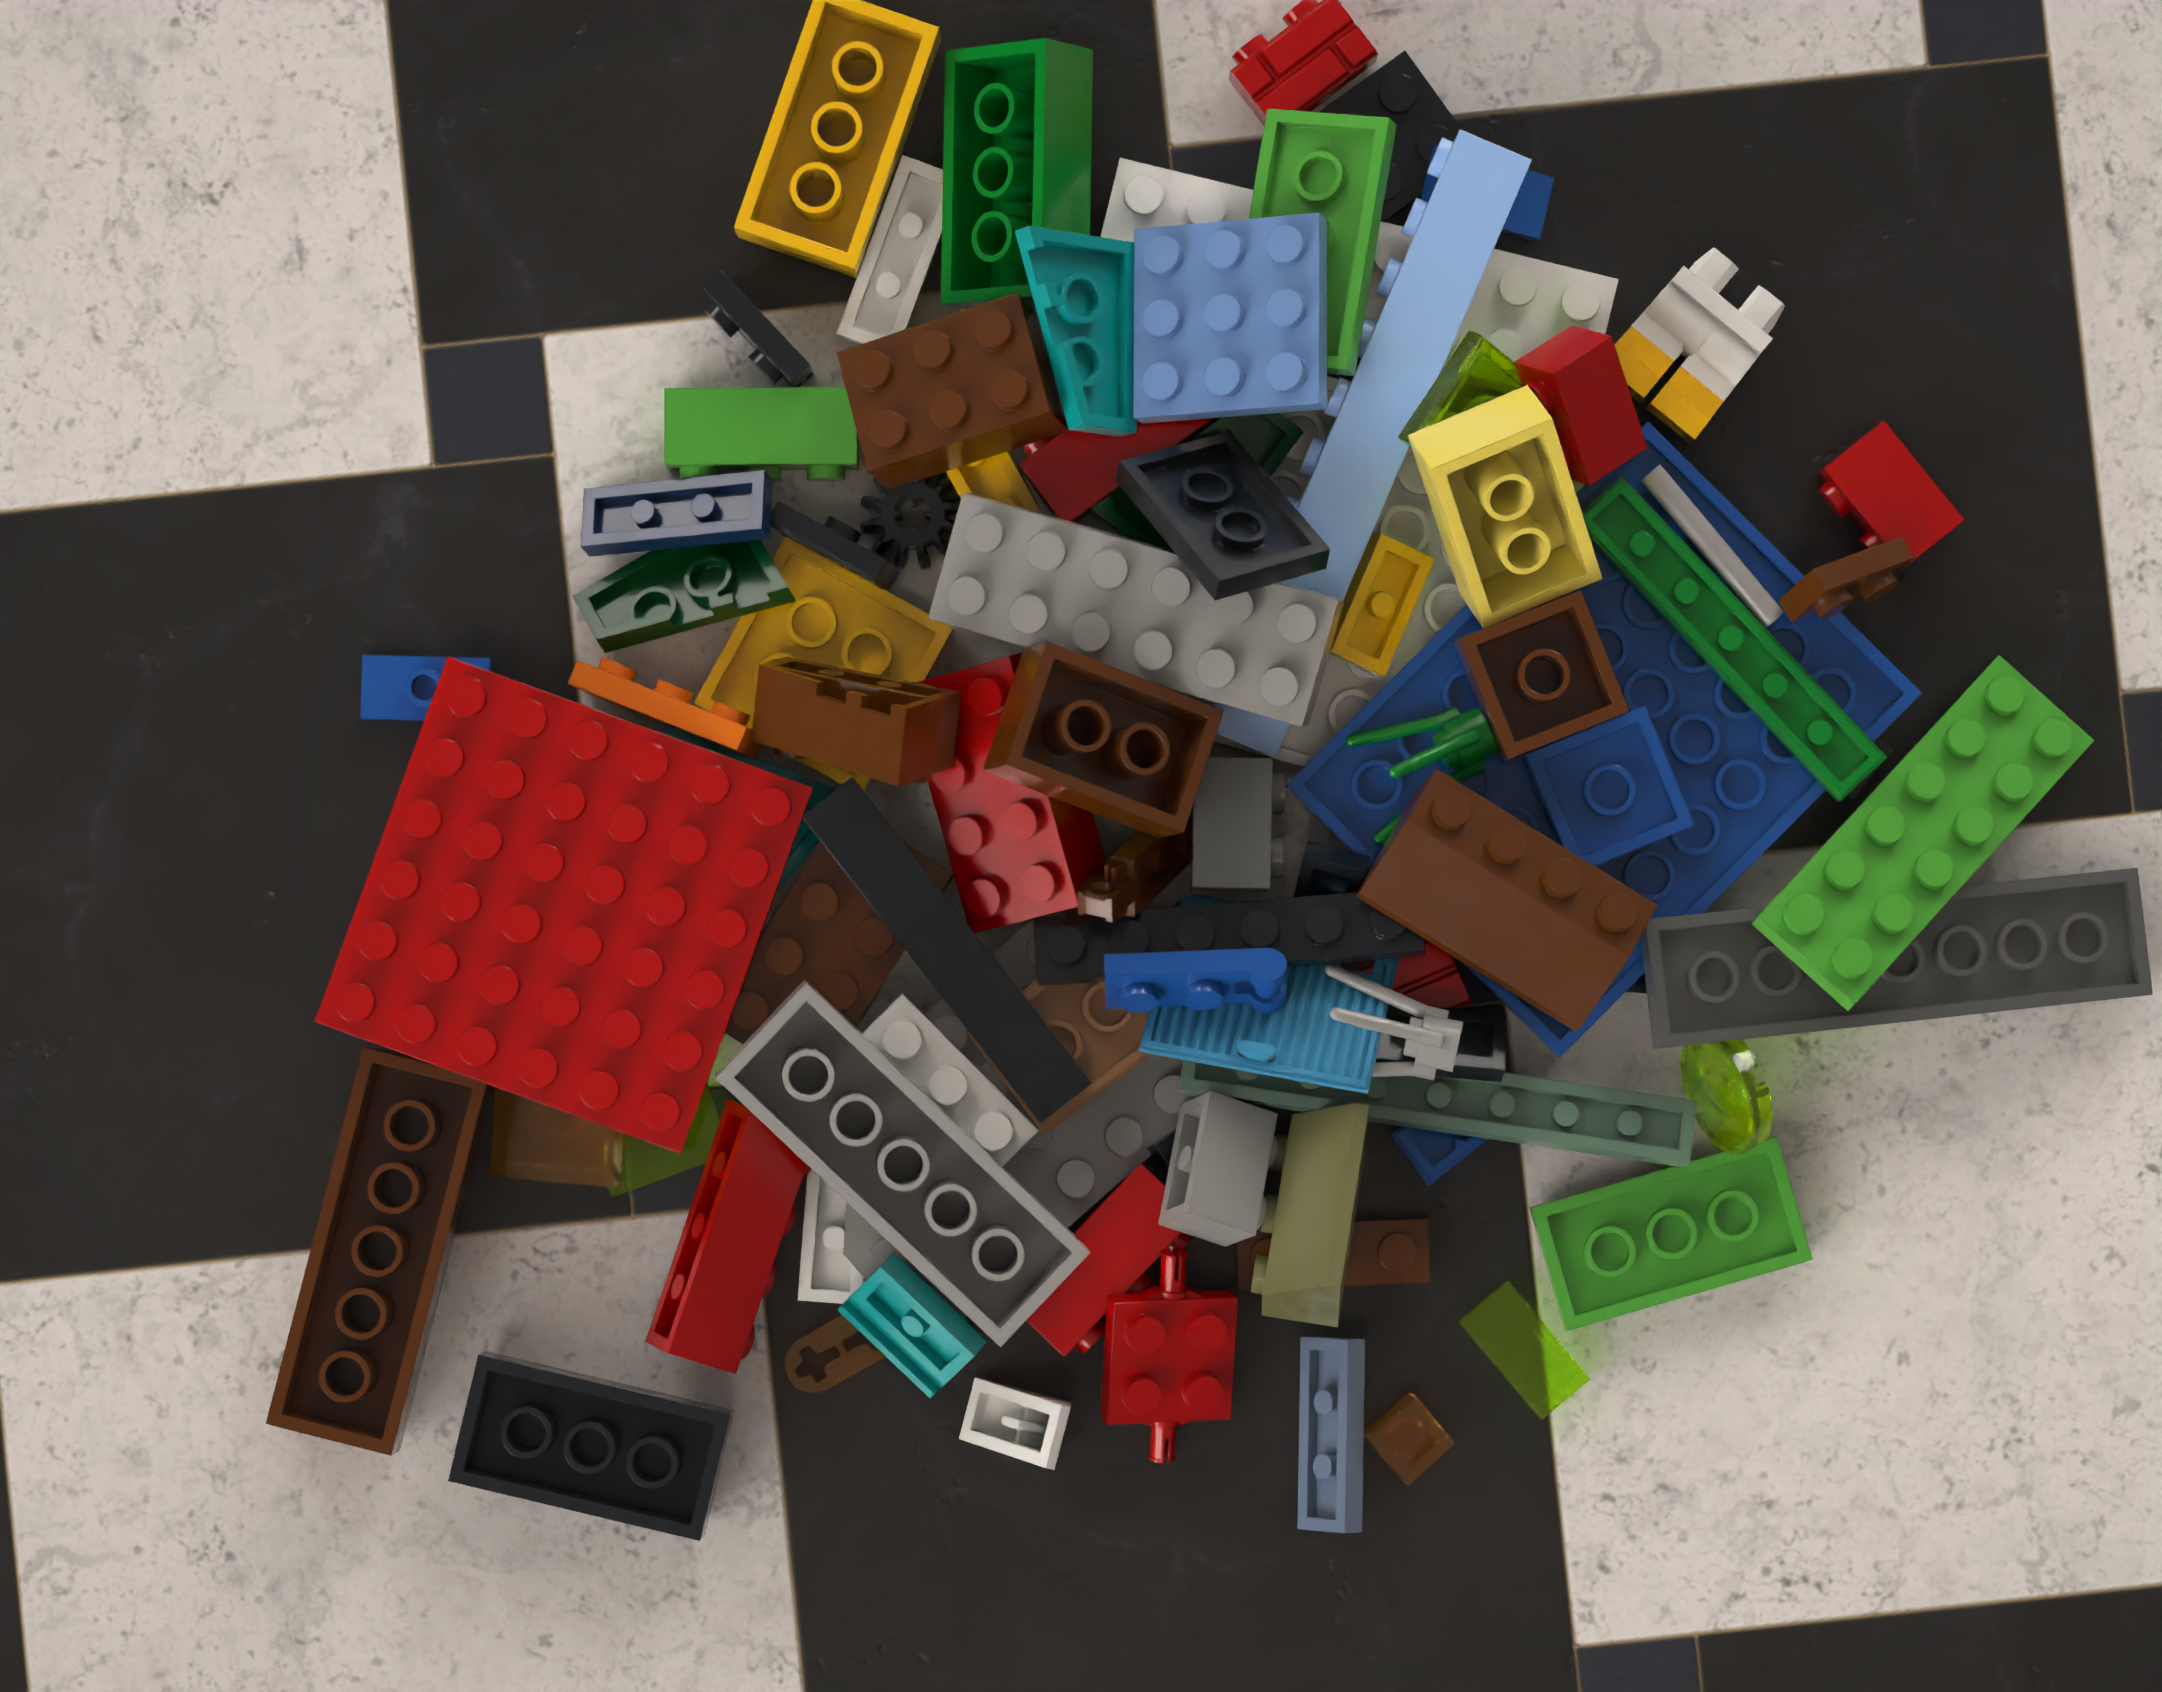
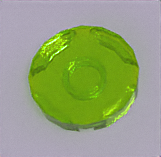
(1729, 1101)

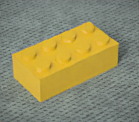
(837, 133)

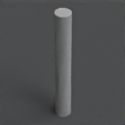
(1712, 546)

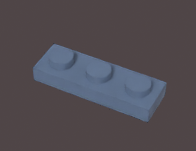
(1331, 1434)

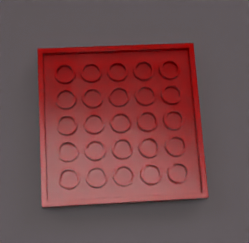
(564, 905)

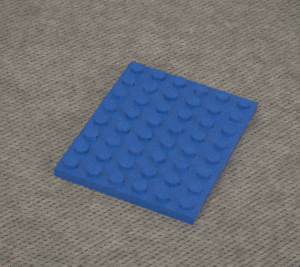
(1726, 762)

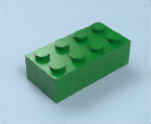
(1011, 160)

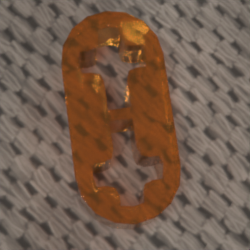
(839, 1368)

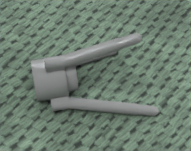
(1429, 1040)

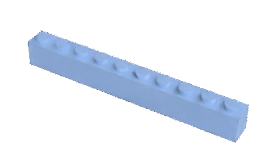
(1396, 369)

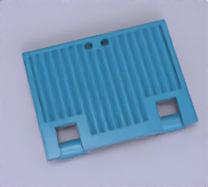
(1299, 1036)

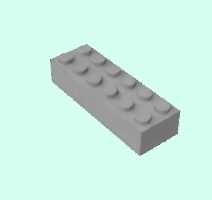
(1133, 609)
(902, 1163)

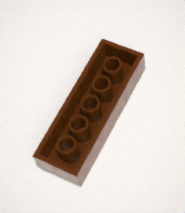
(380, 1252)

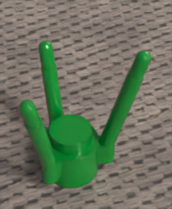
(1462, 742)

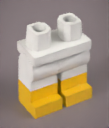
(1708, 332)

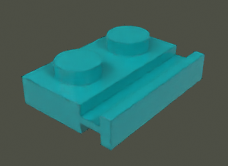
(912, 1325)

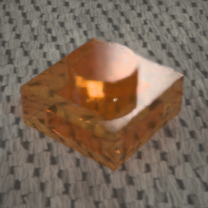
(1408, 1438)

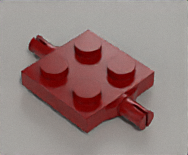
(1168, 1356)

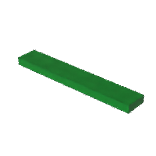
(1730, 640)

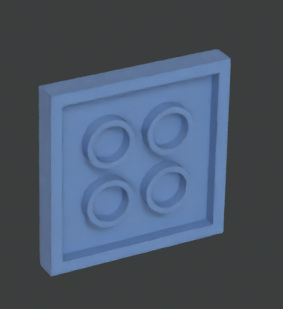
(1230, 318)

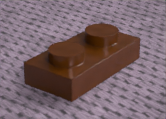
(1837, 584)

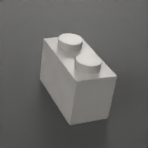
(1219, 1169)

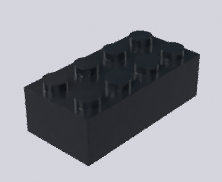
(591, 1445)

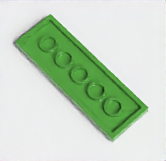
(1922, 833)

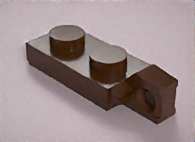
(1135, 874)

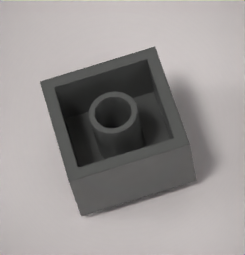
(1233, 826)

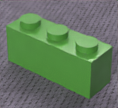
(760, 431)

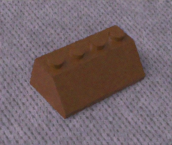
(1506, 900)

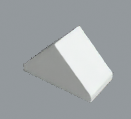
(1015, 1422)

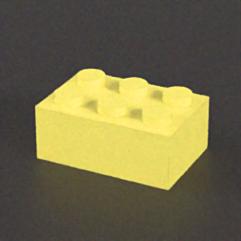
(1505, 506)

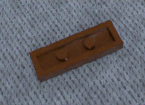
(1379, 1253)

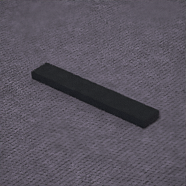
(946, 949)

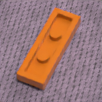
(666, 705)

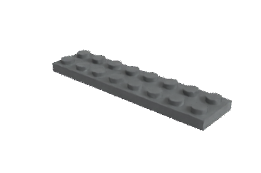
(1980, 954)

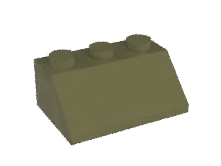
(1312, 1215)

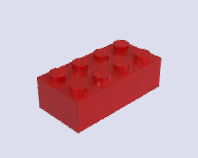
(1007, 844)

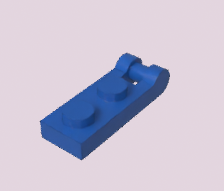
(1196, 979)

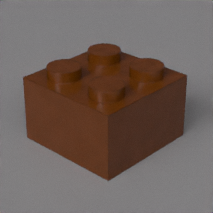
(1541, 676)

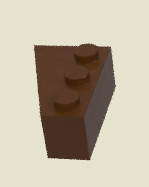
(856, 720)

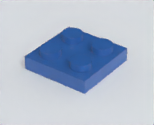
(1609, 788)

